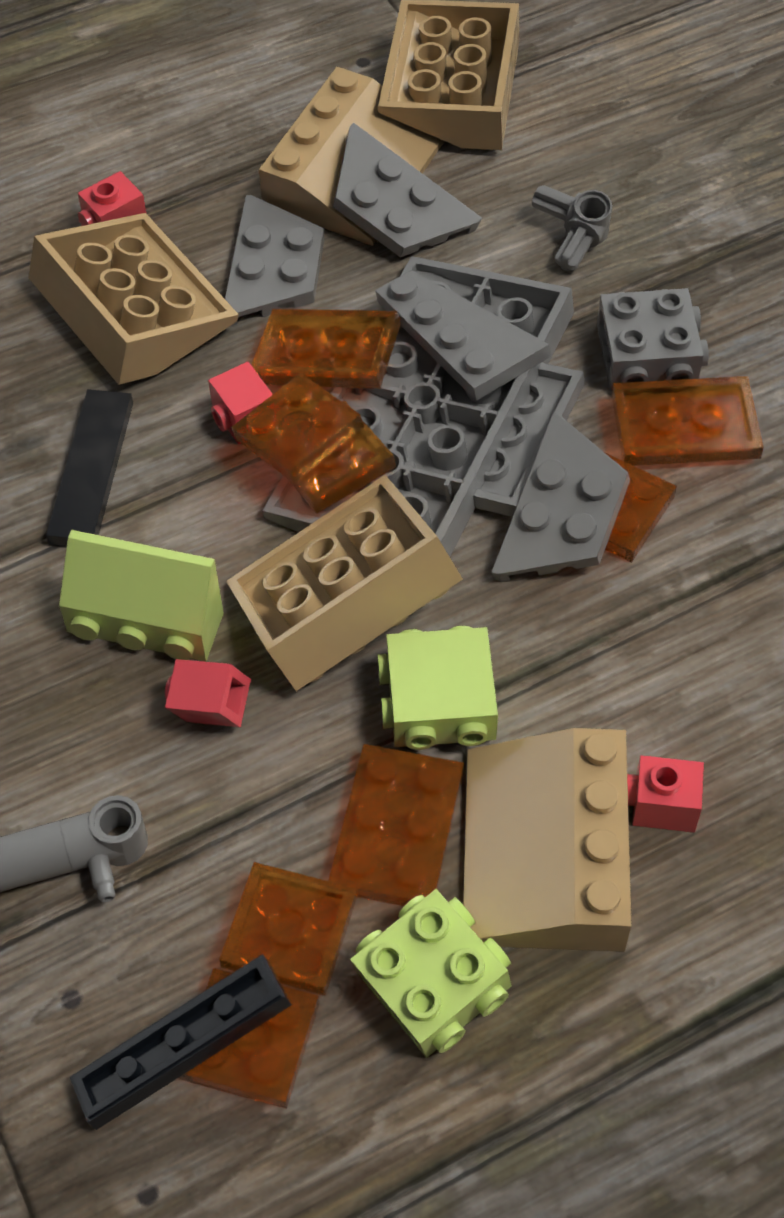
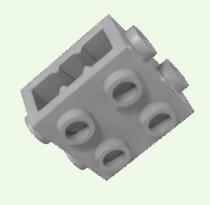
(650, 336)

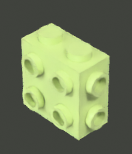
(439, 687)
(433, 971)

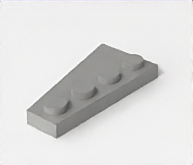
(461, 336)

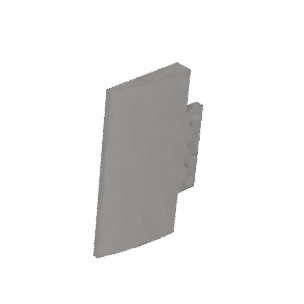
(444, 442)

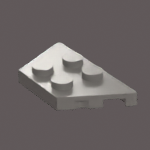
(395, 198)
(273, 260)
(563, 506)

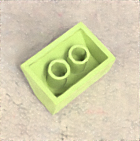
(140, 596)

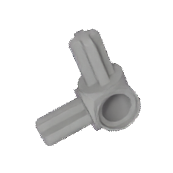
(577, 214)

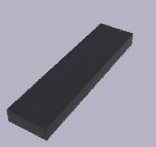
(90, 465)
(179, 1042)

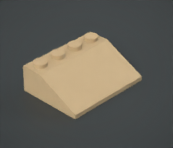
(453, 70)
(307, 161)
(128, 294)
(343, 582)
(549, 841)

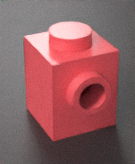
(110, 200)
(236, 395)
(207, 693)
(666, 793)

